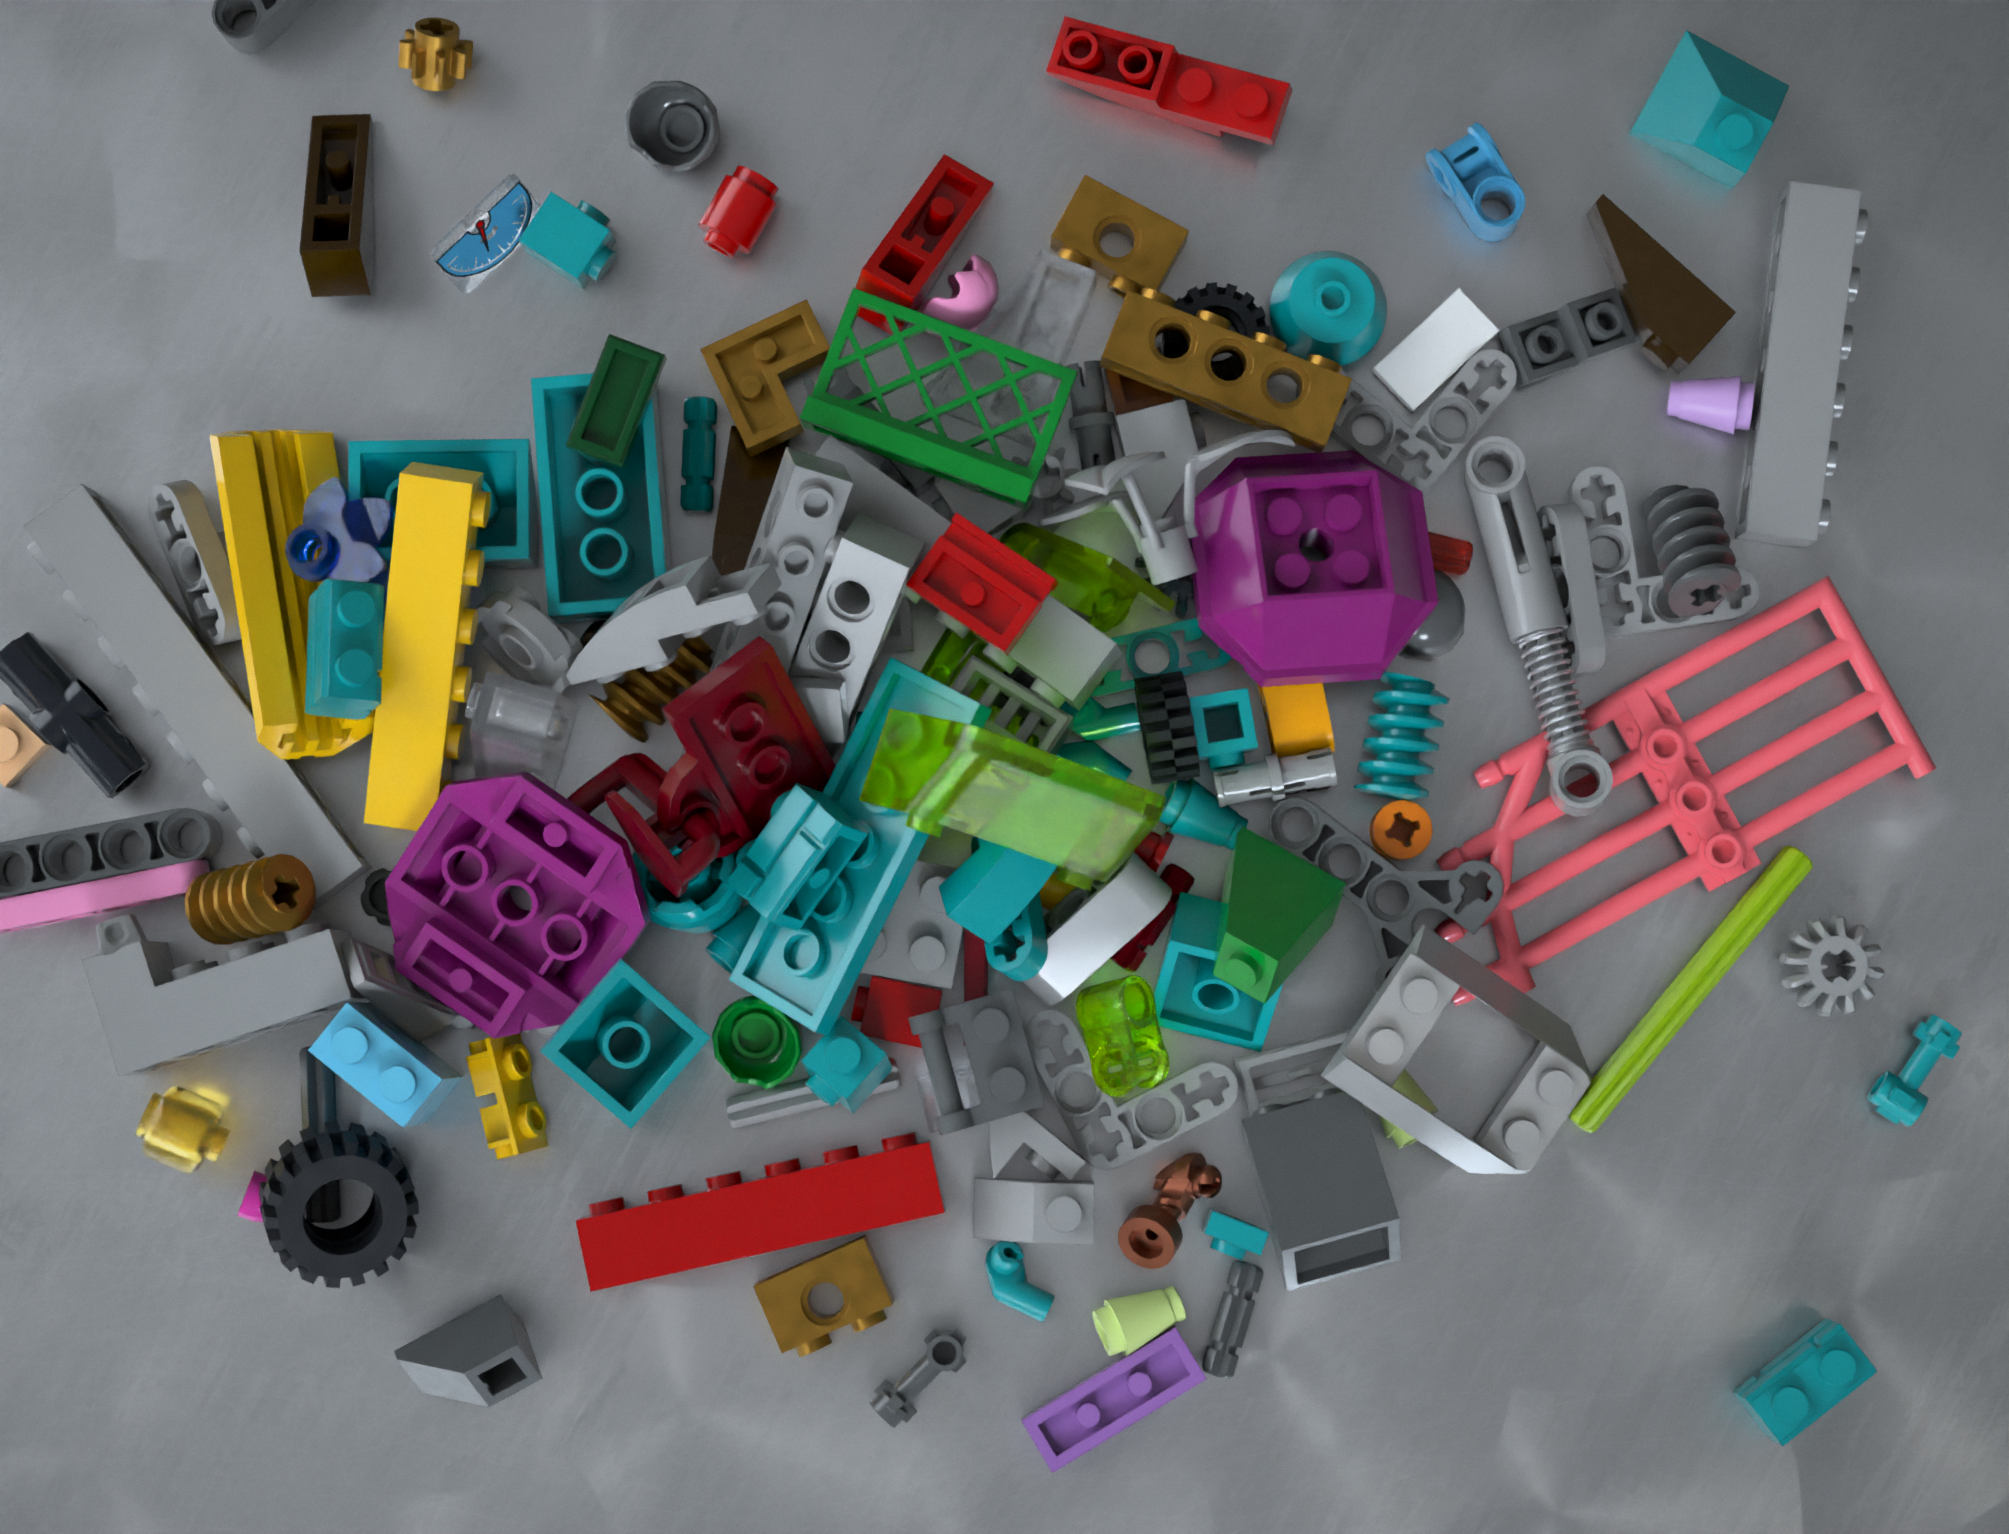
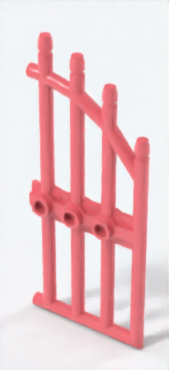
(1685, 788)

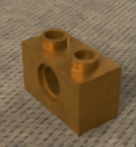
(1101, 210)
(788, 1303)

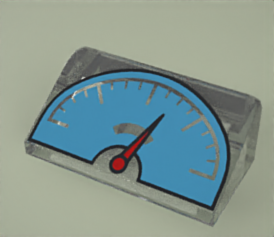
(485, 235)

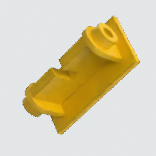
(518, 1119)

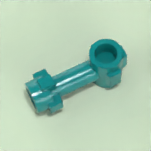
(1899, 1096)

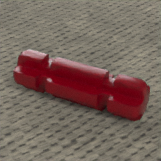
(1133, 953)

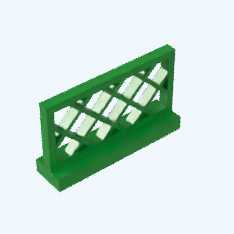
(921, 448)

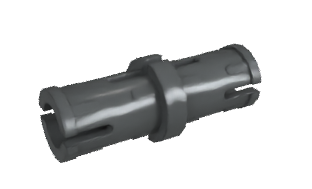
(1090, 416)

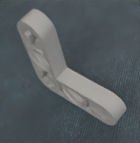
(1424, 436)
(1637, 592)
(1126, 1116)

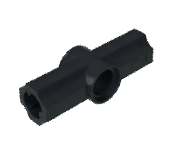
(70, 715)

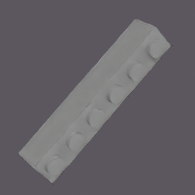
(1800, 364)
(1057, 647)

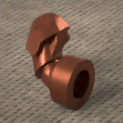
(1152, 1231)

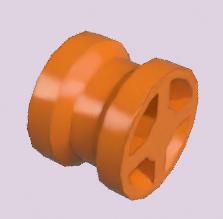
(1390, 834)

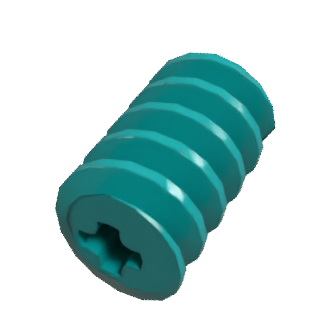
(1401, 737)

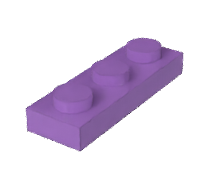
(1113, 1399)

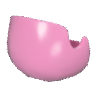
(972, 296)

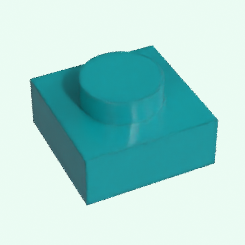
(1233, 1235)

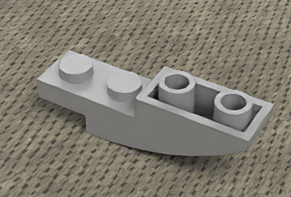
(666, 612)

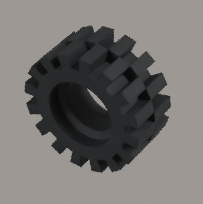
(1228, 304)
(1167, 727)

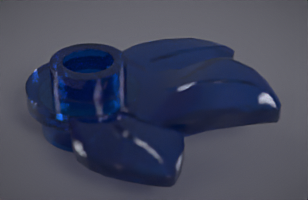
(347, 534)

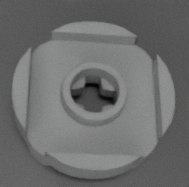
(526, 640)

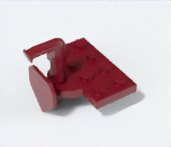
(743, 750)

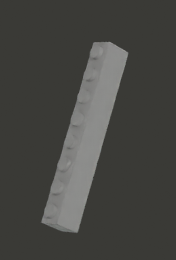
(190, 689)

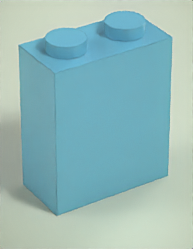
(385, 1063)

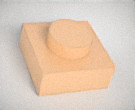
(18, 746)

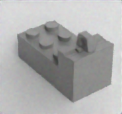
(176, 1014)

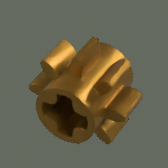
(435, 54)

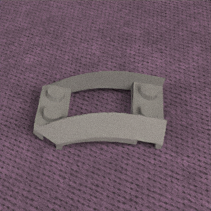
(1400, 1021)

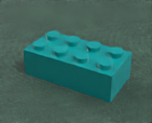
(598, 521)

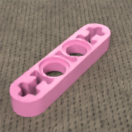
(98, 896)

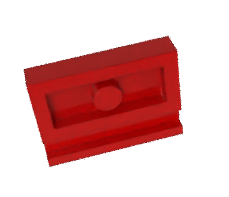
(982, 584)

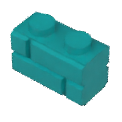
(344, 649)
(796, 856)
(1805, 1381)

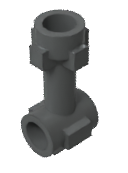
(943, 1354)

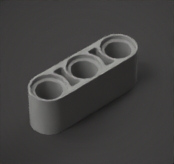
(1094, 925)

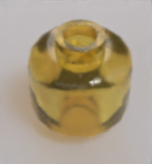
(182, 1129)

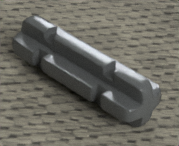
(1232, 1319)

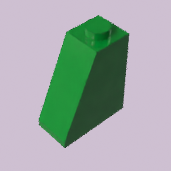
(1270, 914)

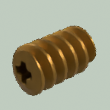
(644, 691)
(250, 899)

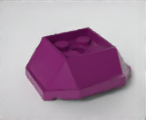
(1301, 616)
(467, 936)

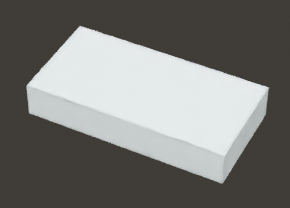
(1435, 350)

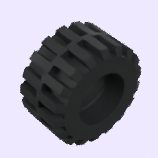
(348, 1249)

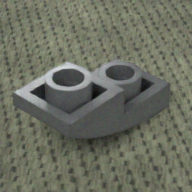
(1567, 336)

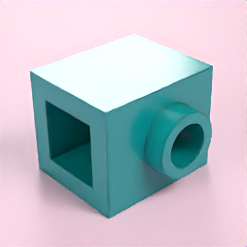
(570, 240)
(1224, 727)
(845, 1066)

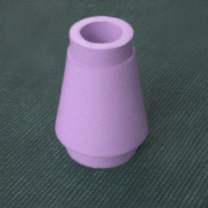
(1713, 402)

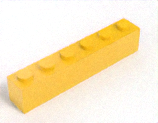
(425, 641)

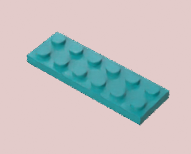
(815, 968)

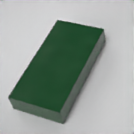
(616, 401)

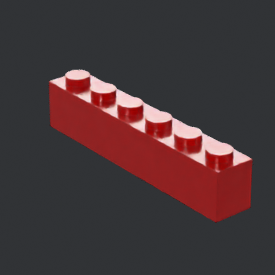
(759, 1214)

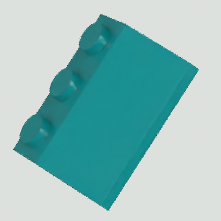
(507, 466)

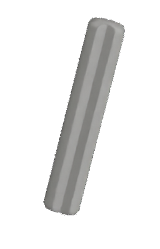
(787, 1100)

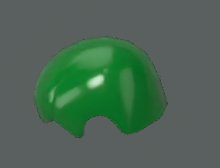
(757, 1042)

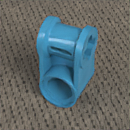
(1475, 172)

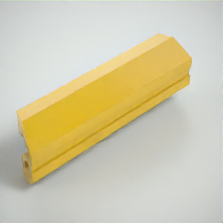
(262, 498)

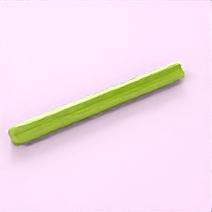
(1690, 988)

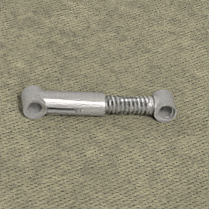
(1535, 618)

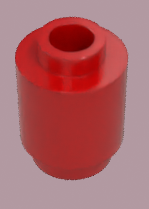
(738, 212)

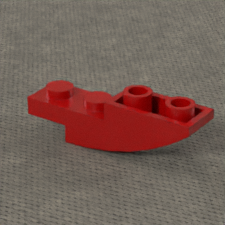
(1167, 83)

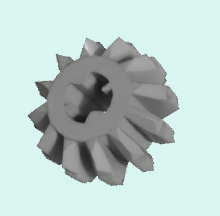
(1854, 965)

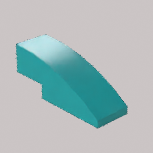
(993, 888)

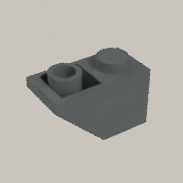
(474, 1356)

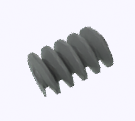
(1691, 548)

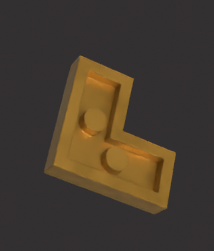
(753, 365)

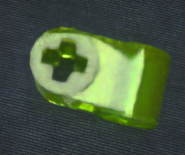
(1122, 1029)

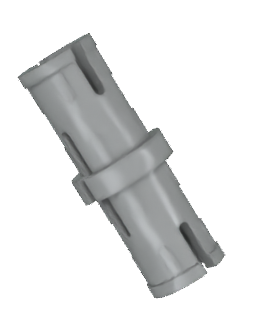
(1274, 777)

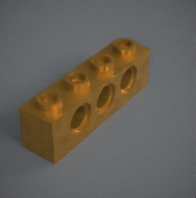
(1190, 377)

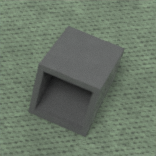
(1322, 1188)

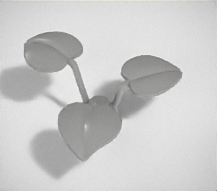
(1160, 541)

